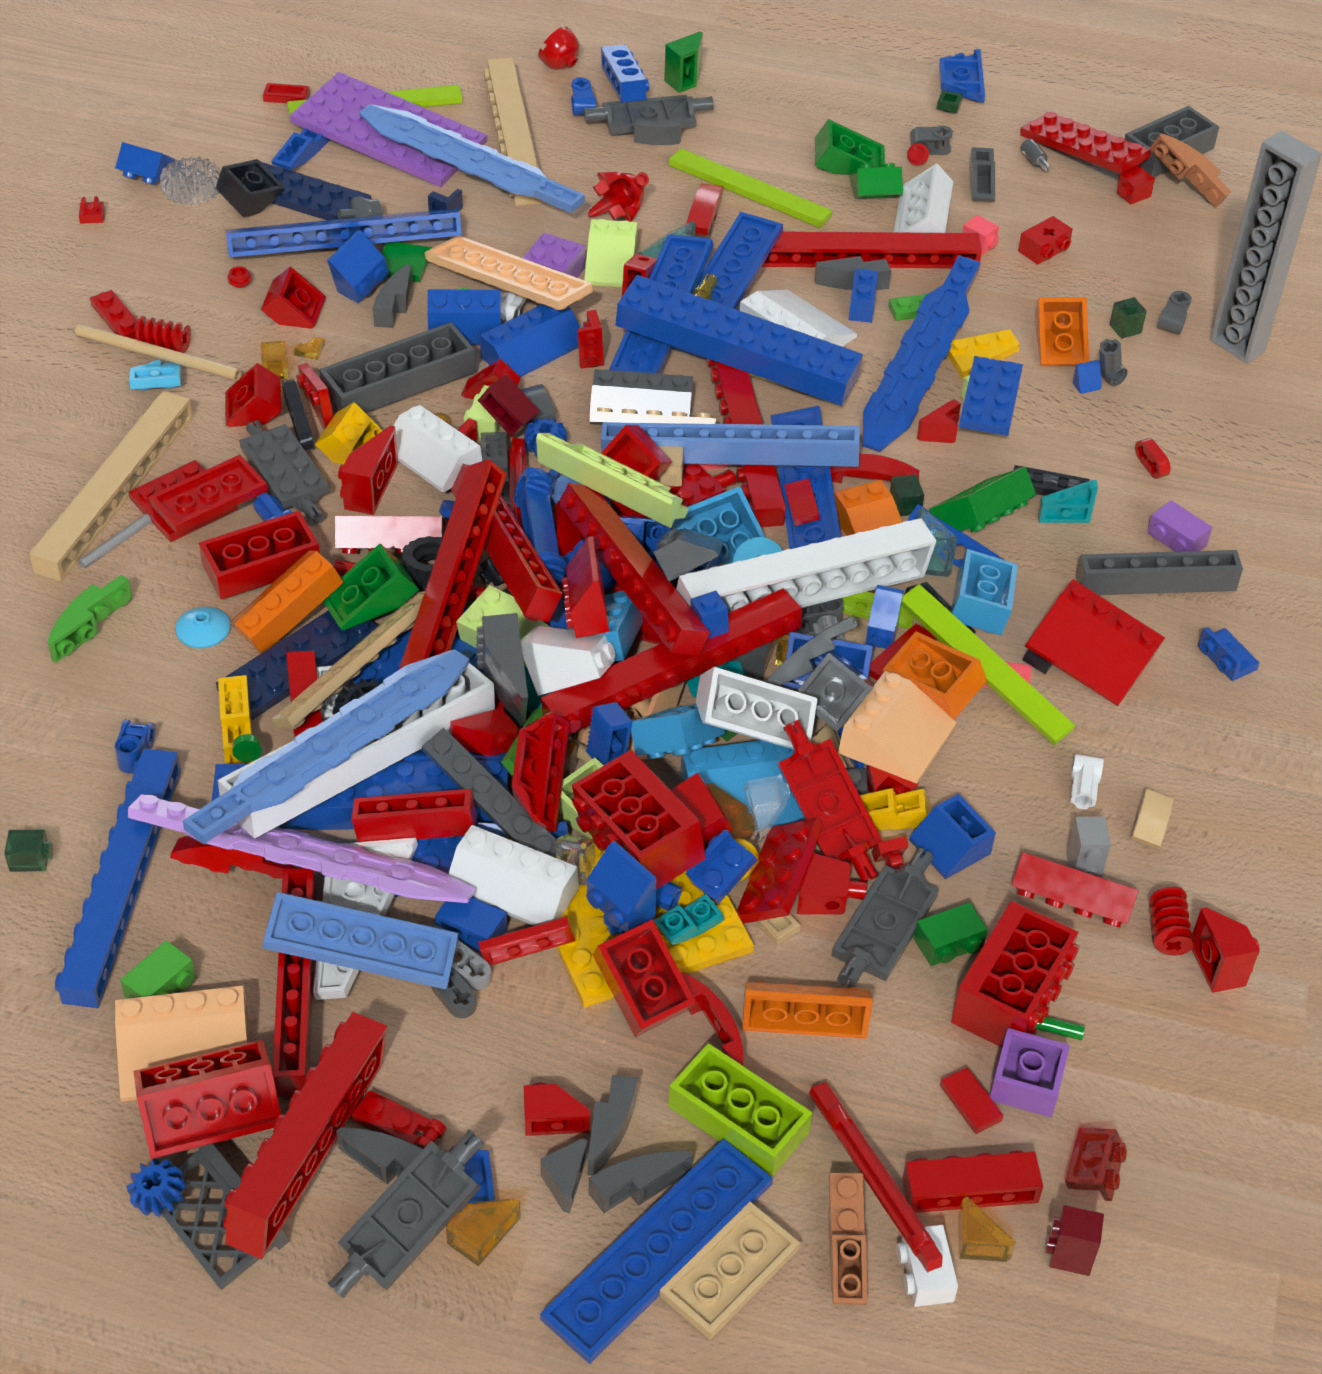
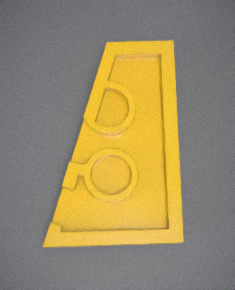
(991, 345)

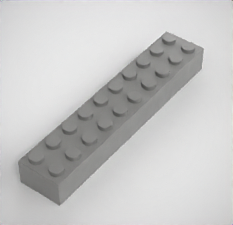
(1265, 245)

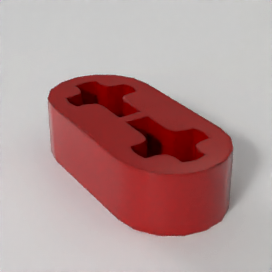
(1152, 458)

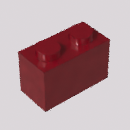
(508, 405)
(1075, 1240)

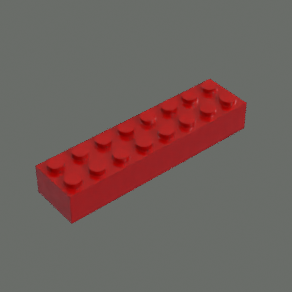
(303, 1135)

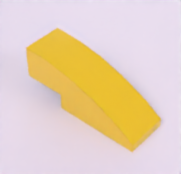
(897, 811)

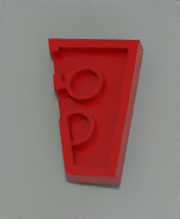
(316, 393)

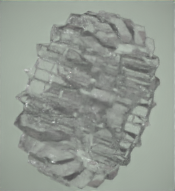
(190, 180)

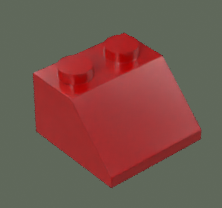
(293, 300)
(253, 398)
(1223, 950)

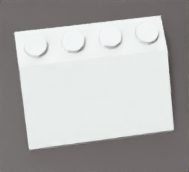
(797, 314)

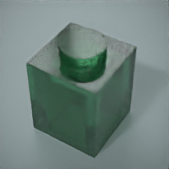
(1127, 317)
(906, 493)
(27, 850)

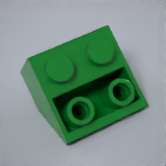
(683, 62)
(877, 182)

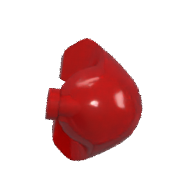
(621, 194)

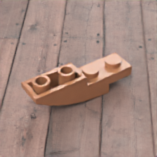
(1188, 162)
(847, 1239)

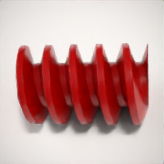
(163, 335)
(1170, 921)

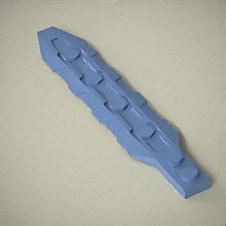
(470, 157)
(329, 743)

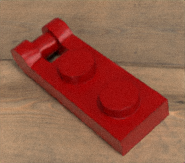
(396, 1120)

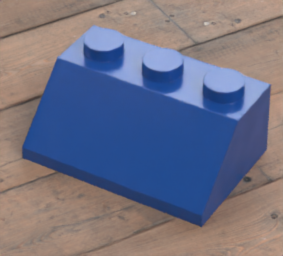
(469, 310)
(855, 654)

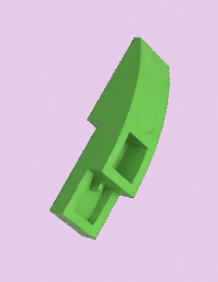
(80, 618)

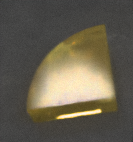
(310, 349)

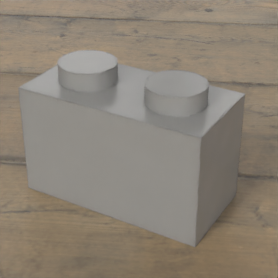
(1089, 845)

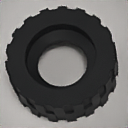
(418, 551)

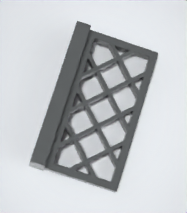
(225, 1179)

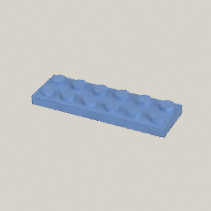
(360, 940)

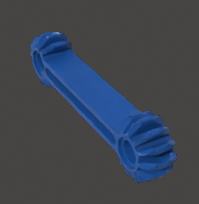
(537, 519)

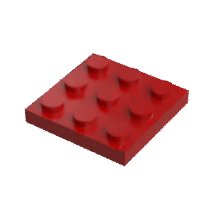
(141, 494)

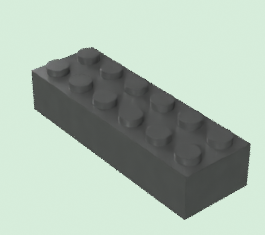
(399, 369)

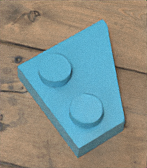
(155, 375)

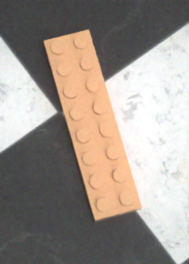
(509, 272)

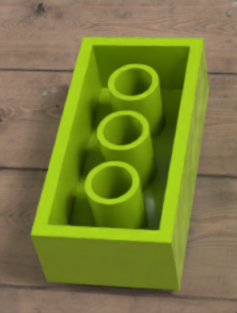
(740, 1108)

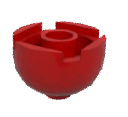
(560, 49)

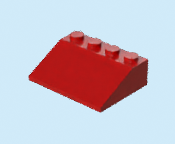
(1095, 642)

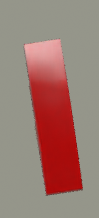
(705, 207)

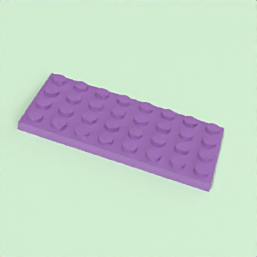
(336, 115)

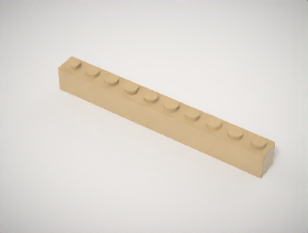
(510, 117)
(110, 486)

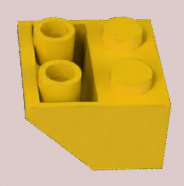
(346, 433)

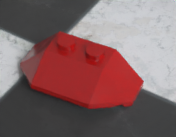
(541, 768)

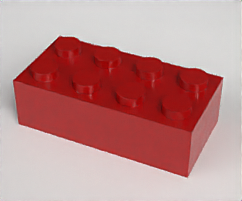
(256, 553)

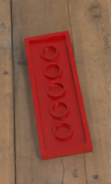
(1085, 142)

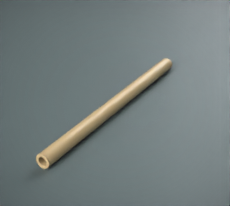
(158, 352)

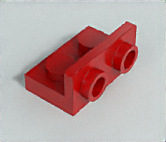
(590, 342)

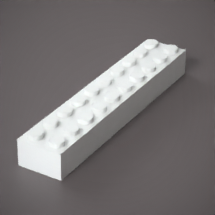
(821, 569)
(468, 696)

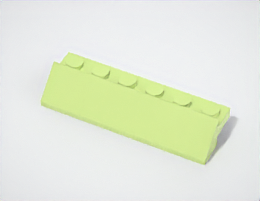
(610, 478)

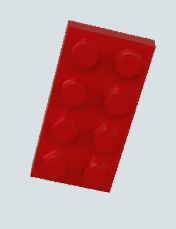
(208, 493)
(779, 871)

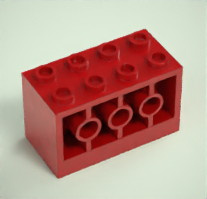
(640, 814)
(1015, 975)
(206, 1098)

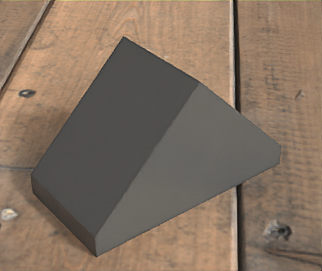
(563, 1172)

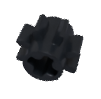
(489, 572)

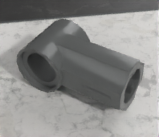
(1111, 362)

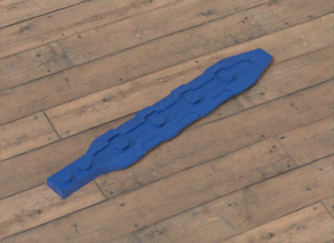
(918, 358)

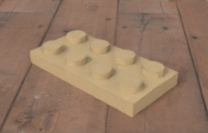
(729, 1270)

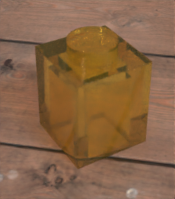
(275, 358)

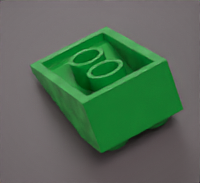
(844, 150)
(370, 589)

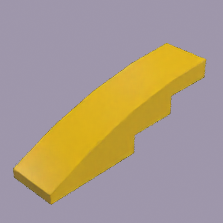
(234, 713)

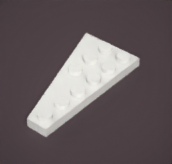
(334, 980)

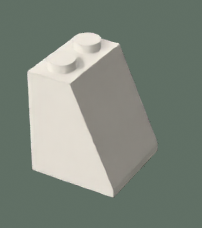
(562, 660)

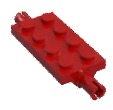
(696, 487)
(827, 793)

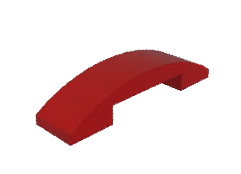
(874, 467)
(718, 1017)

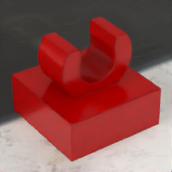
(91, 211)
(891, 852)

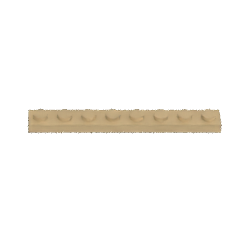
(349, 665)

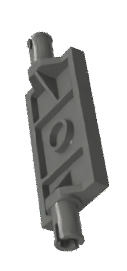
(622, 116)
(285, 469)
(885, 921)
(408, 1215)

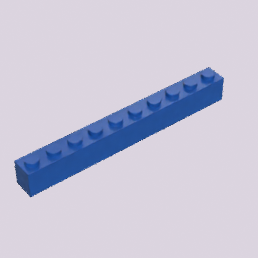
(336, 232)
(116, 885)

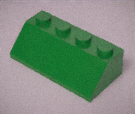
(986, 501)

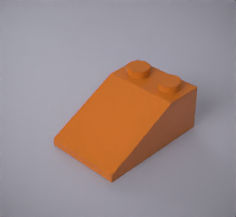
(1062, 331)
(866, 508)
(939, 671)

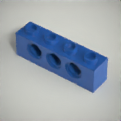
(624, 73)

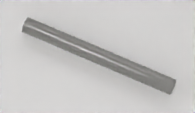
(114, 541)

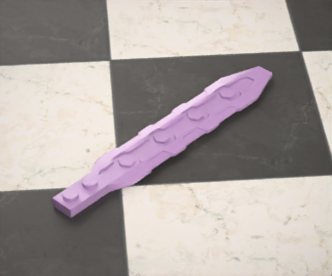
(329, 858)

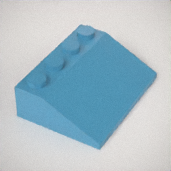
(725, 518)
(735, 764)

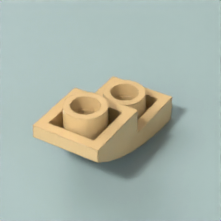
(1152, 819)

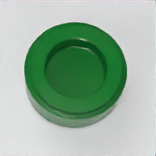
(246, 748)

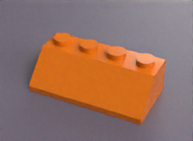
(287, 601)
(806, 1009)

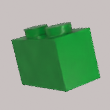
(950, 934)

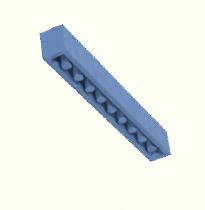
(752, 443)

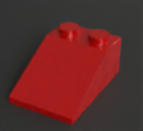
(368, 472)

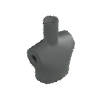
(361, 208)

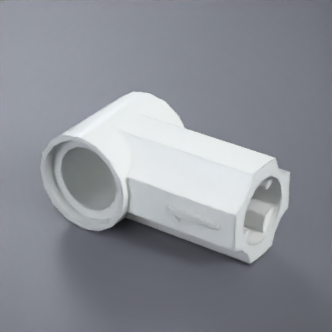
(511, 306)
(1086, 776)

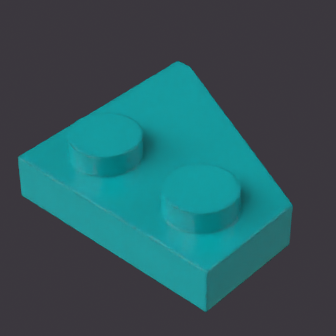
(1069, 505)

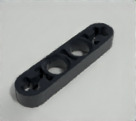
(297, 414)

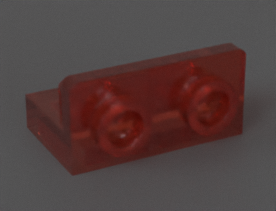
(1096, 1161)

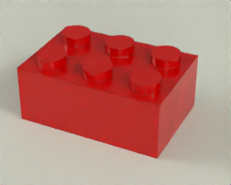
(643, 978)

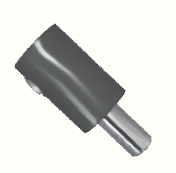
(1035, 154)

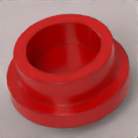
(917, 154)
(239, 277)

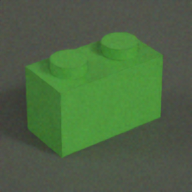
(160, 973)

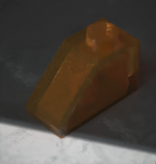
(736, 813)

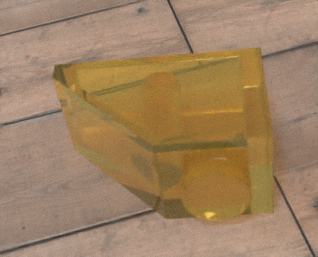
(482, 1227)

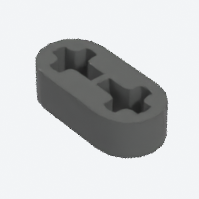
(462, 990)

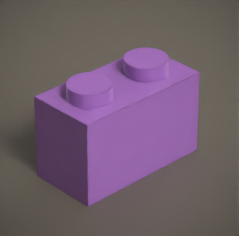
(1179, 528)

